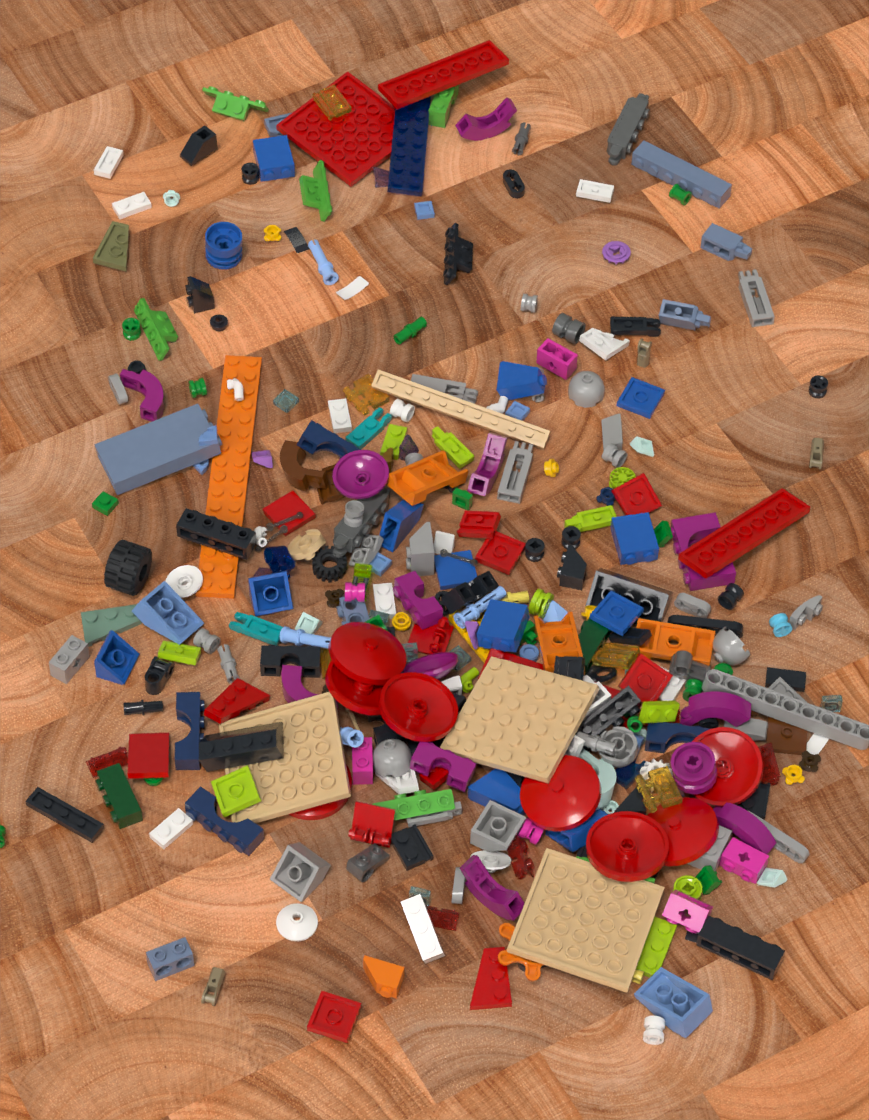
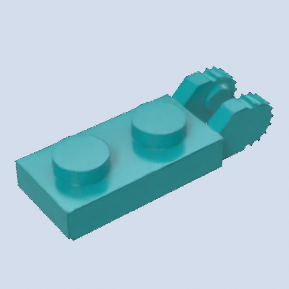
(368, 429)
(256, 628)

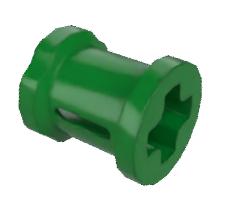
(680, 194)

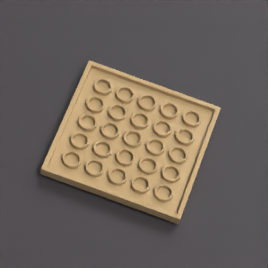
(520, 719)
(312, 761)
(585, 921)

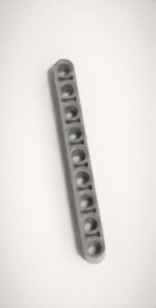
(796, 713)

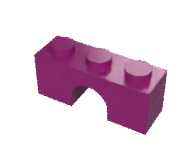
(423, 611)
(430, 756)

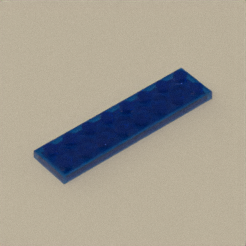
(409, 148)

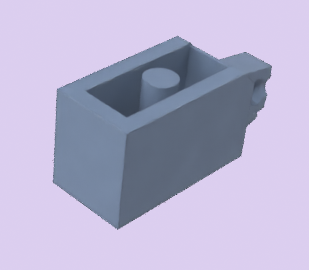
(724, 243)
(682, 315)

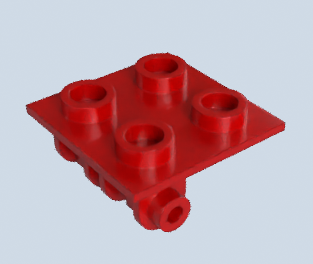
(432, 639)
(372, 824)

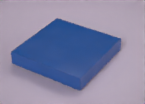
(640, 397)
(452, 571)
(616, 613)

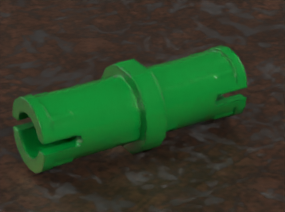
(410, 330)
(634, 728)

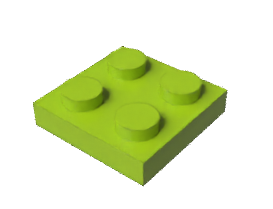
(236, 791)

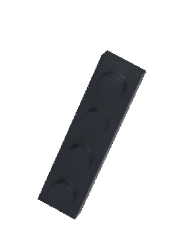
(64, 814)

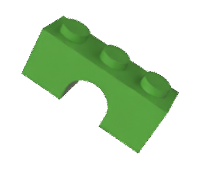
(440, 107)

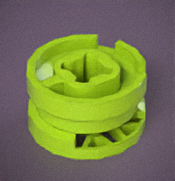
(620, 476)
(540, 603)
(689, 886)

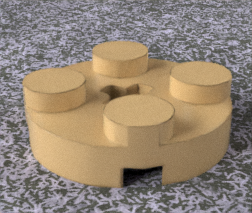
(307, 545)

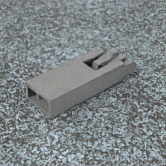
(759, 308)
(447, 386)
(514, 482)

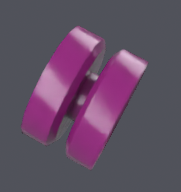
(694, 767)

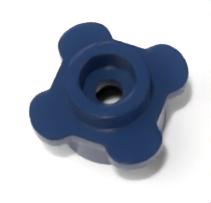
(606, 492)

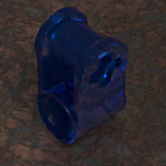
(279, 559)

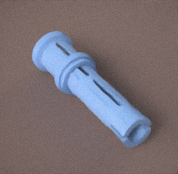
(325, 267)
(473, 611)
(300, 638)
(351, 736)

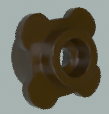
(331, 601)
(805, 765)

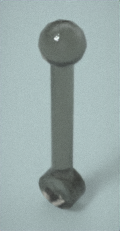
(270, 527)
(283, 529)
(443, 553)

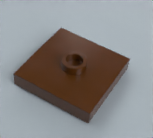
(786, 737)

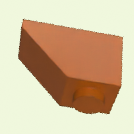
(384, 976)

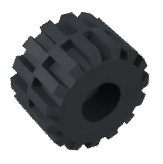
(128, 567)

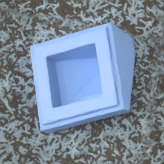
(554, 612)

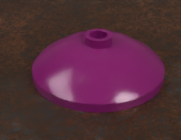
(358, 467)
(434, 665)

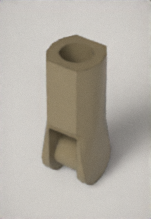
(643, 353)
(817, 449)
(213, 985)

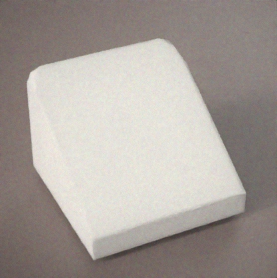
(444, 541)

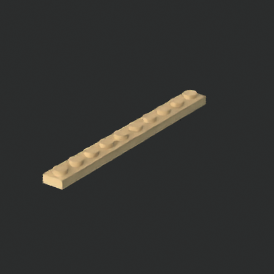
(460, 409)

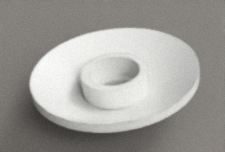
(185, 580)
(493, 860)
(297, 929)

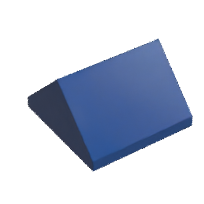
(270, 593)
(115, 659)

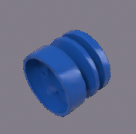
(223, 245)

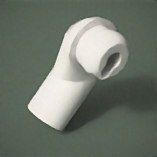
(238, 388)
(500, 406)
(260, 534)

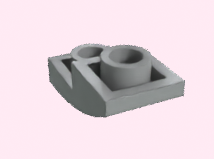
(367, 551)
(806, 611)
(753, 728)

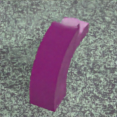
(487, 126)
(147, 384)
(489, 466)
(292, 684)
(716, 705)
(745, 826)
(492, 895)

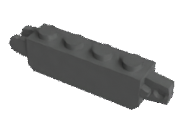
(627, 128)
(347, 537)

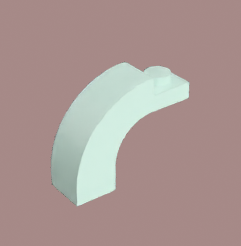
(606, 776)

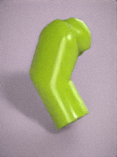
(466, 679)

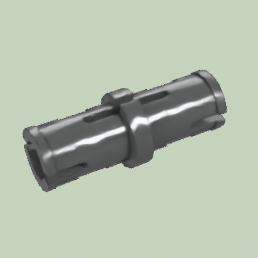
(521, 139)

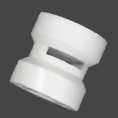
(402, 410)
(654, 1030)

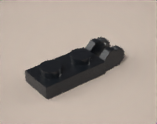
(635, 326)

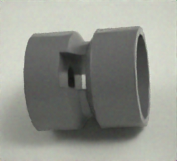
(568, 328)

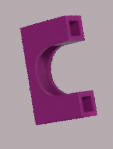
(688, 532)

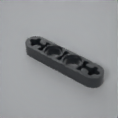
(707, 623)

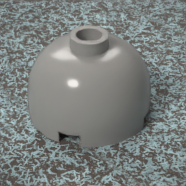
(586, 389)
(729, 648)
(626, 746)
(392, 758)

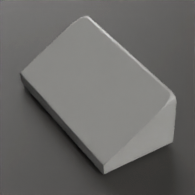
(612, 431)

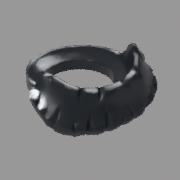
(594, 670)

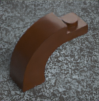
(299, 477)

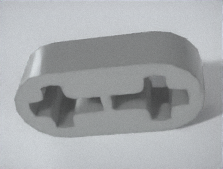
(118, 389)
(692, 605)
(458, 887)

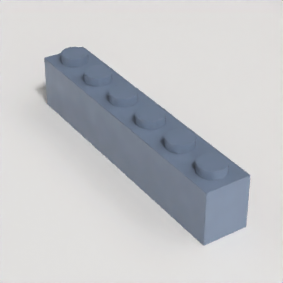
(677, 171)

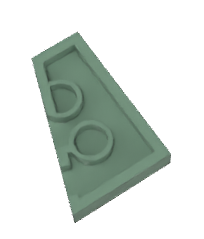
(99, 622)

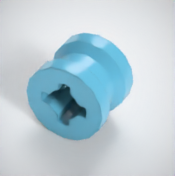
(780, 625)

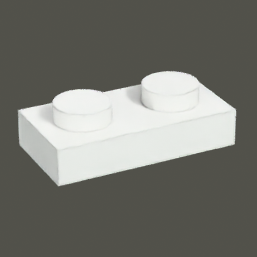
(108, 162)
(595, 190)
(131, 205)
(339, 416)
(384, 598)
(171, 828)

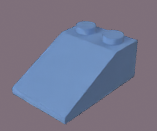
(167, 614)
(676, 1001)

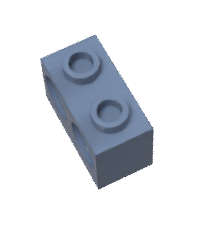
(352, 611)
(170, 959)

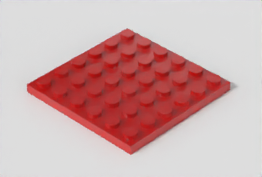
(346, 143)

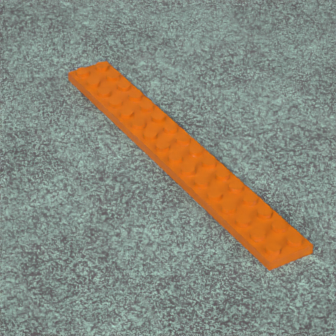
(230, 471)

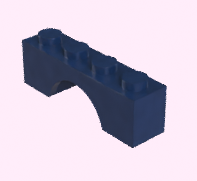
(318, 438)
(189, 711)
(663, 735)
(243, 835)

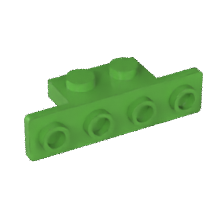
(233, 106)
(315, 191)
(156, 327)
(420, 804)

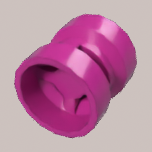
(353, 592)
(526, 830)

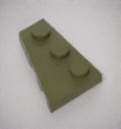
(114, 247)

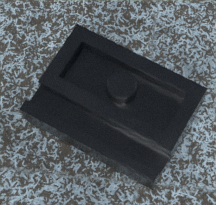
(570, 666)
(757, 801)
(411, 847)

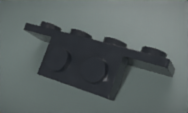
(457, 254)

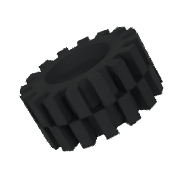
(328, 572)

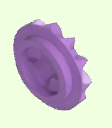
(614, 247)

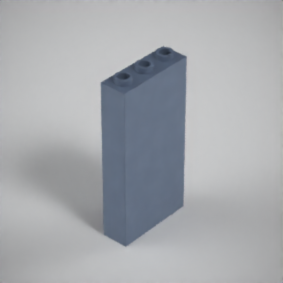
(156, 449)

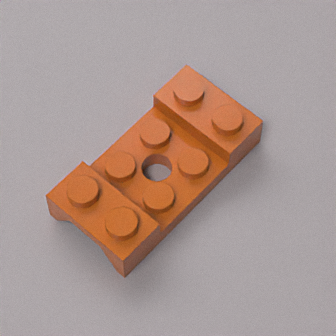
(424, 477)
(550, 633)
(690, 639)

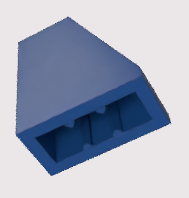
(519, 380)
(398, 523)
(498, 788)
(576, 837)

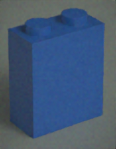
(273, 158)
(634, 538)
(503, 625)

